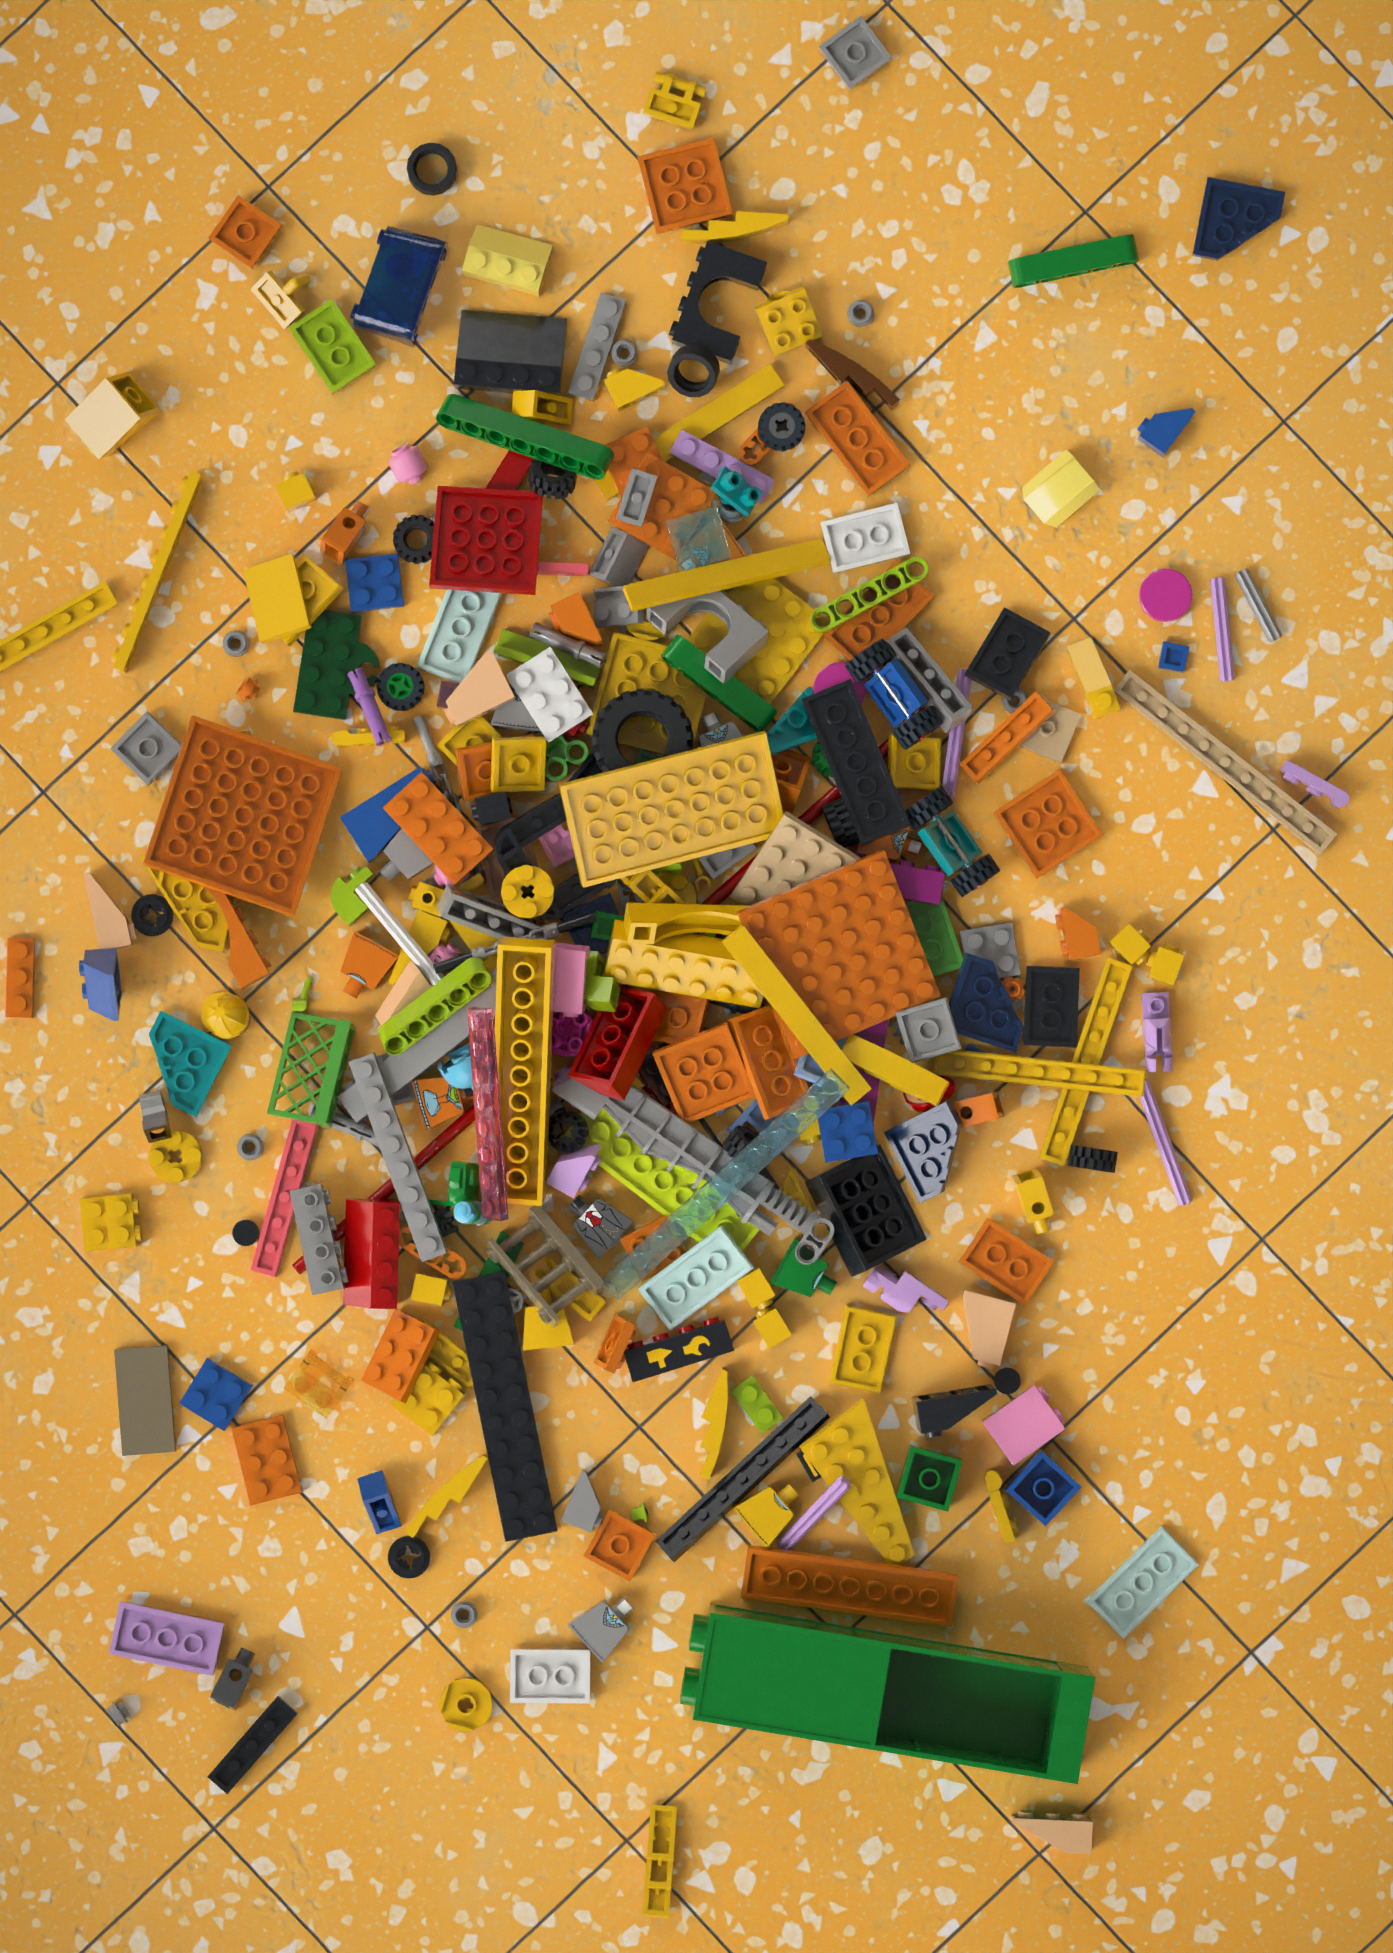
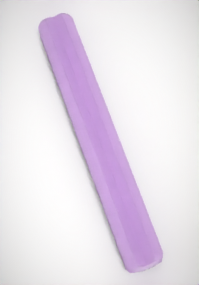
(1222, 629)
(814, 1513)

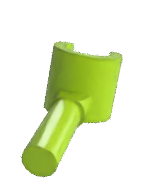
(300, 1004)

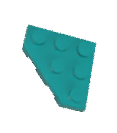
(187, 1061)

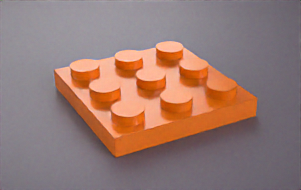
(685, 185)
(672, 497)
(1048, 823)
(704, 1073)

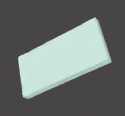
(458, 633)
(696, 1277)
(1142, 1582)

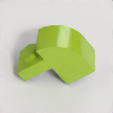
(345, 900)
(600, 991)

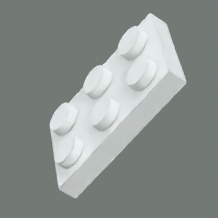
(865, 538)
(549, 694)
(550, 1676)

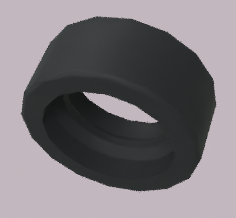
(421, 151)
(702, 355)

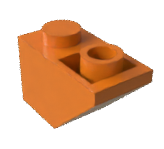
(1079, 936)

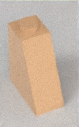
(479, 692)
(406, 989)
(987, 1326)

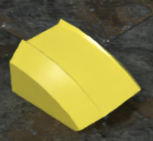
(1059, 490)

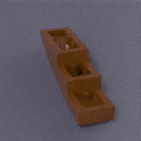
(843, 368)

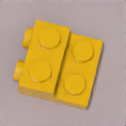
(110, 1222)
(430, 1399)

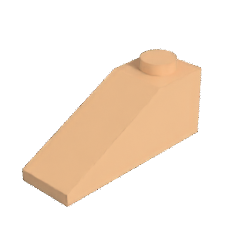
(110, 922)

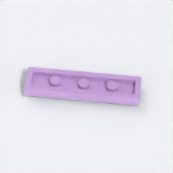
(710, 460)

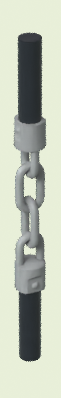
(550, 931)

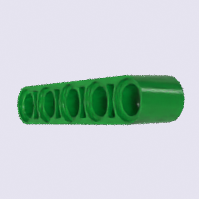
(1073, 261)
(731, 695)

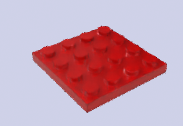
(486, 540)

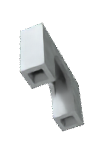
(739, 646)

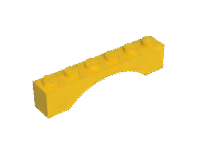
(655, 921)

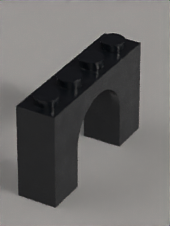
(715, 265)

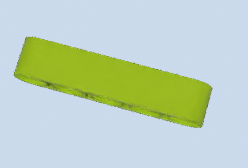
(878, 585)
(429, 1017)

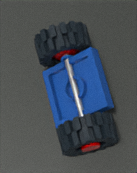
(894, 693)

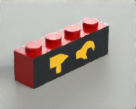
(678, 1350)

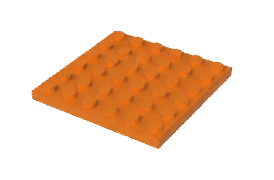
(242, 816)
(845, 947)

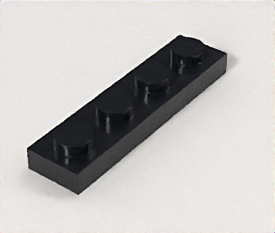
(252, 1744)

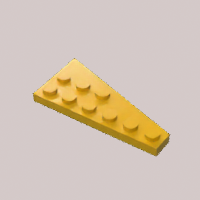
(852, 1450)

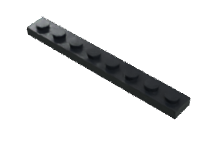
(742, 1479)

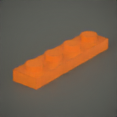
(1007, 737)

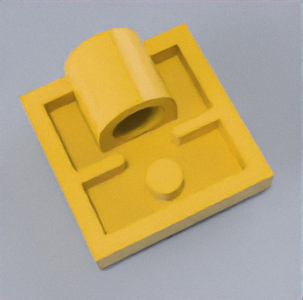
(788, 320)

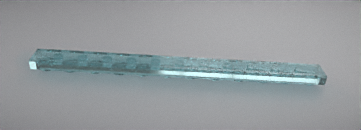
(725, 1183)

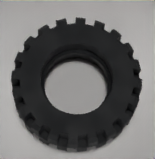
(639, 704)

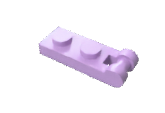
(1315, 785)

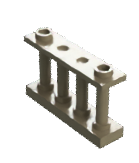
(554, 1241)

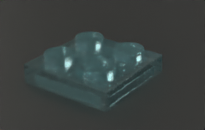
(698, 539)

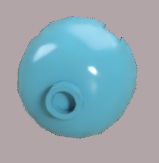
(458, 1069)

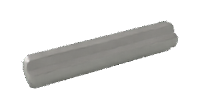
(1258, 605)

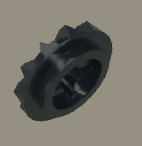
(142, 908)
(579, 1132)
(401, 1566)

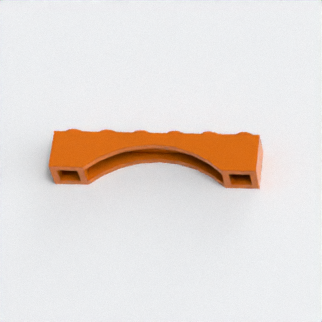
(244, 958)

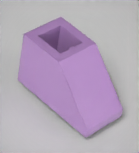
(571, 1170)

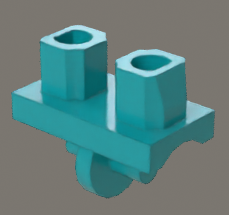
(735, 491)

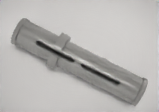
(578, 649)
(359, 1130)

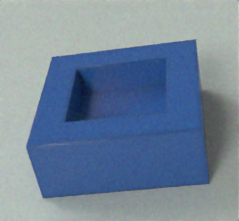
(1173, 657)

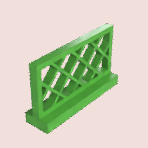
(333, 1075)

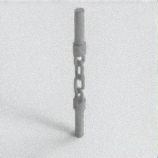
(435, 760)

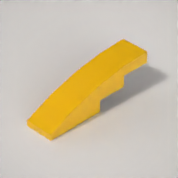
(745, 226)
(651, 888)
(895, 1070)
(715, 1413)
(454, 1488)
(659, 1861)

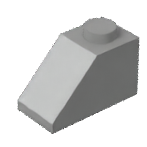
(583, 1505)

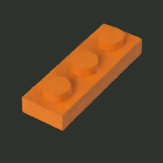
(20, 977)

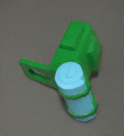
(464, 1193)

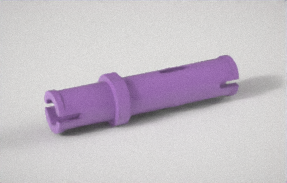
(365, 696)

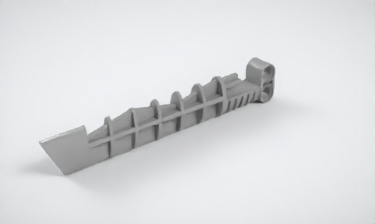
(677, 1142)

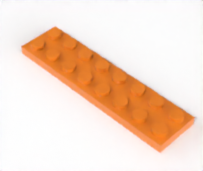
(849, 1585)

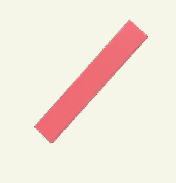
(280, 1207)

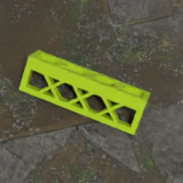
(522, 649)

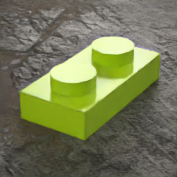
(757, 1404)

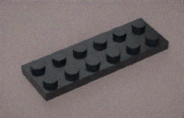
(856, 762)

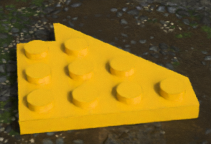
(194, 909)

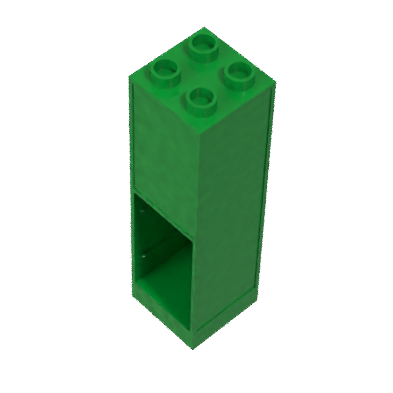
(889, 1693)

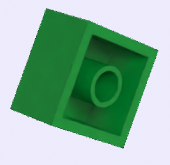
(929, 1478)

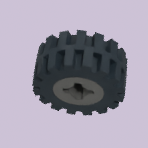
(785, 437)

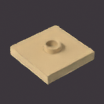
(1054, 734)

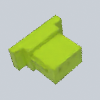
(640, 1513)

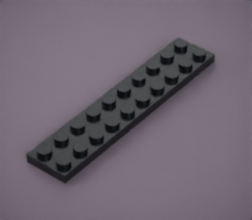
(504, 1406)

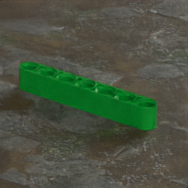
(525, 436)

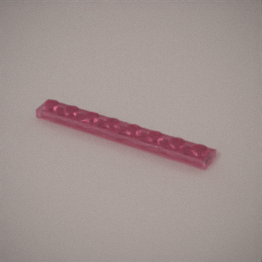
(487, 1113)

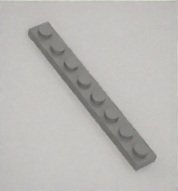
(398, 1157)

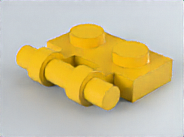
(671, 107)

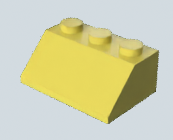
(507, 260)

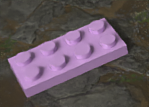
(166, 1638)

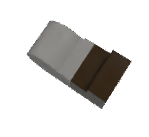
(154, 1116)

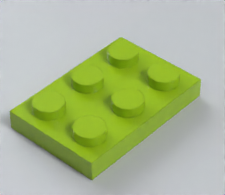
(332, 346)

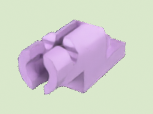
(1157, 1030)
(904, 1291)

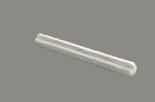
(398, 932)

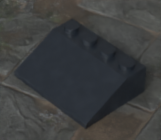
(509, 352)
(867, 1211)
(945, 1409)

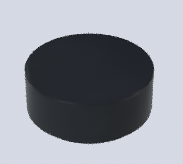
(245, 1232)
(1007, 1380)

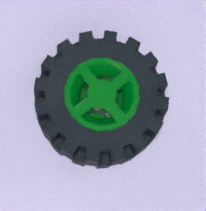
(396, 679)

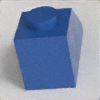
(1163, 429)
(379, 1502)

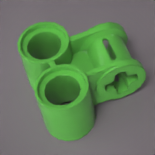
(558, 752)

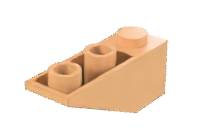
(1065, 1833)

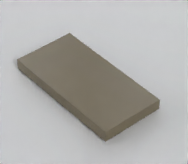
(145, 1400)

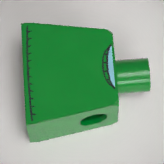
(802, 1277)

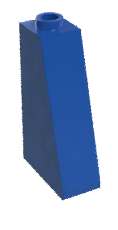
(371, 824)

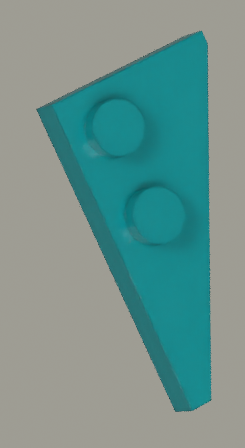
(792, 728)

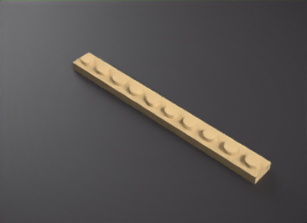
(1224, 762)

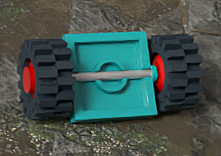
(951, 842)

